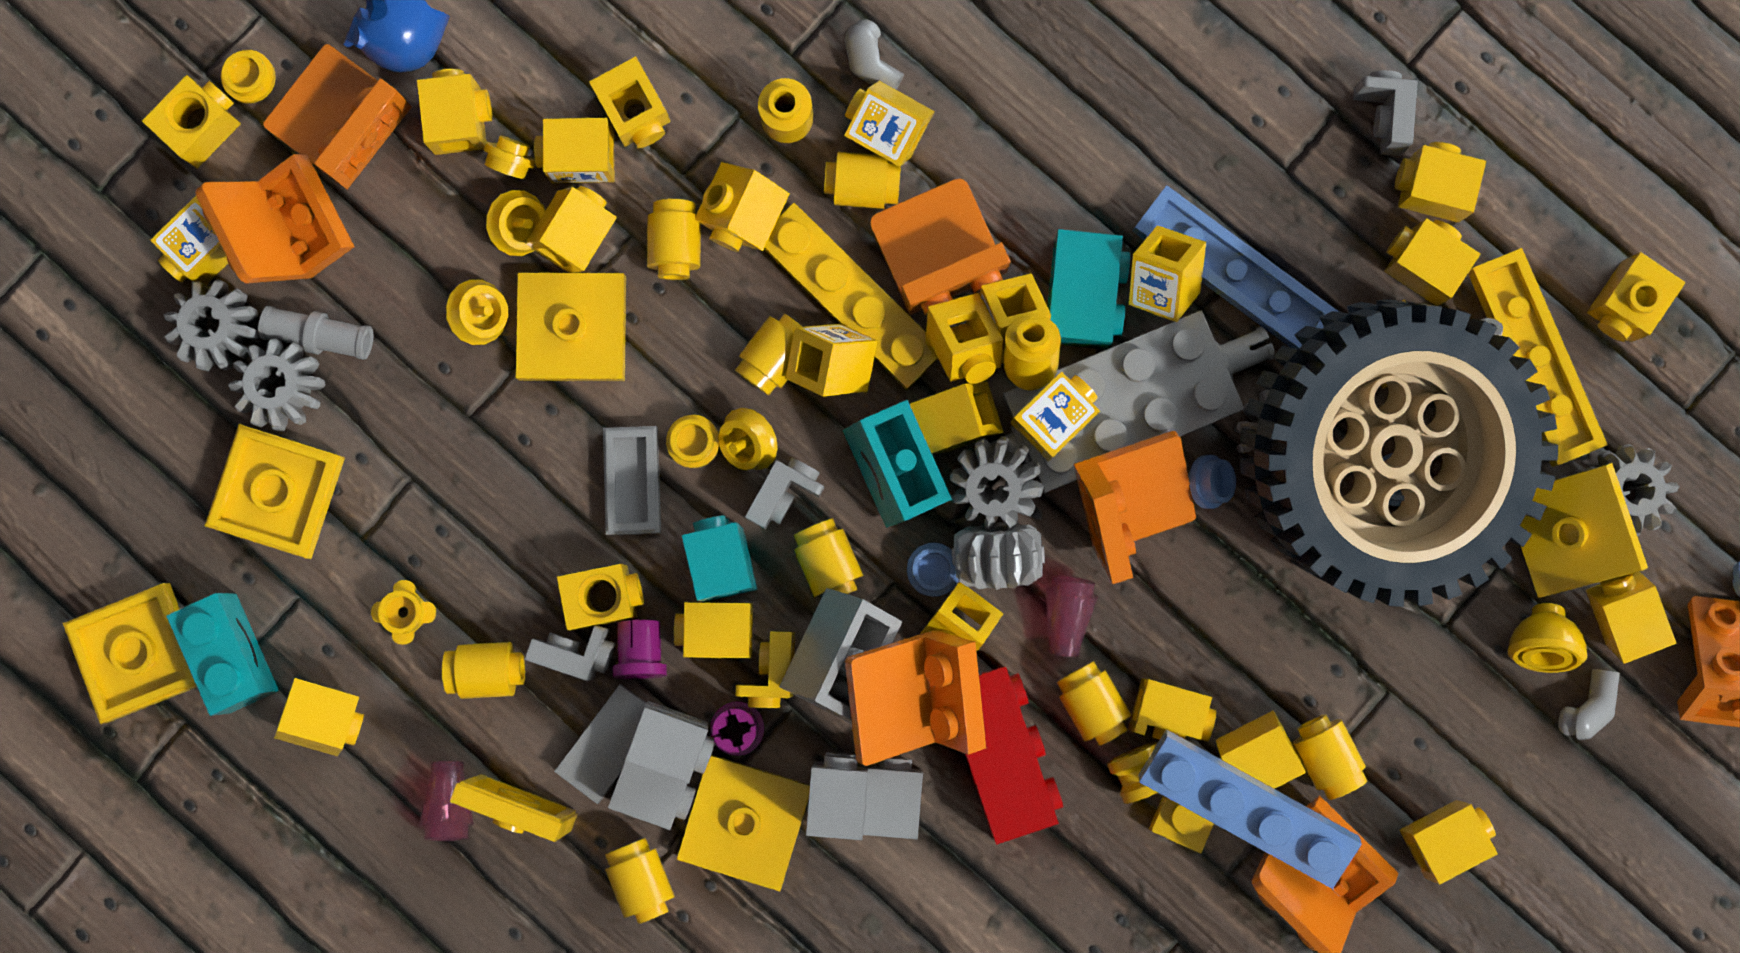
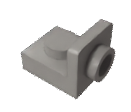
(1395, 118)
(774, 500)
(563, 655)

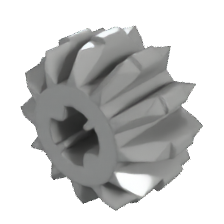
(207, 305)
(286, 400)
(1646, 482)
(1006, 499)
(998, 556)

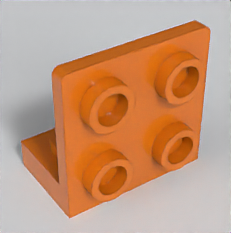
(337, 115)
(1133, 497)
(1715, 690)
(915, 696)

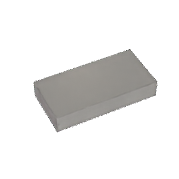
(632, 480)
(603, 747)

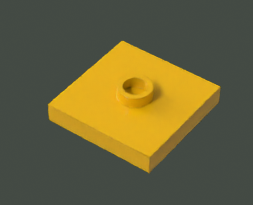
(571, 327)
(274, 491)
(1582, 533)
(130, 653)
(514, 807)
(744, 822)

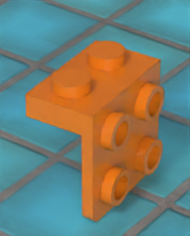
(276, 224)
(938, 246)
(1315, 910)

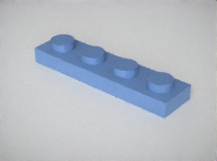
(1239, 271)
(1249, 809)

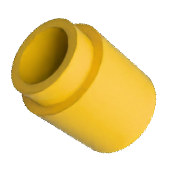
(787, 126)
(862, 180)
(673, 239)
(1031, 352)
(768, 354)
(827, 558)
(483, 670)
(1094, 704)
(1330, 756)
(639, 881)

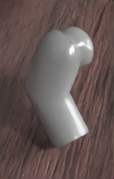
(864, 57)
(1596, 711)

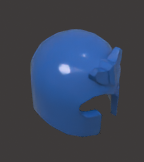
(397, 33)

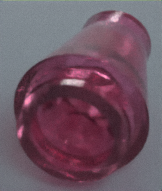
(1069, 611)
(439, 816)

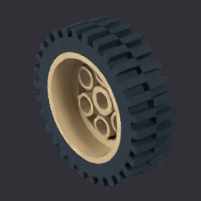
(1481, 428)

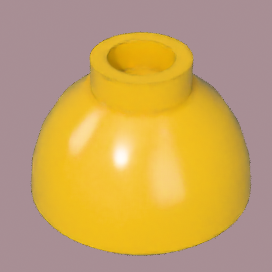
(1547, 641)

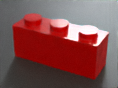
(1008, 771)

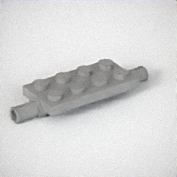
(1147, 388)

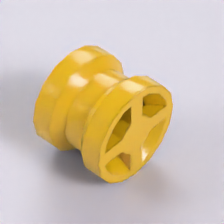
(1127, 768)

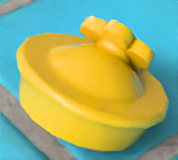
(512, 221)
(476, 312)
(747, 440)

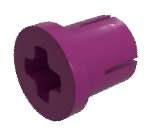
(639, 650)
(743, 713)

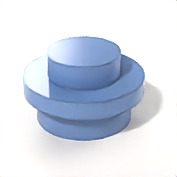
(1211, 481)
(932, 570)

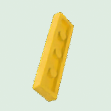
(850, 294)
(1514, 299)

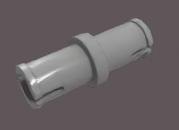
(316, 332)

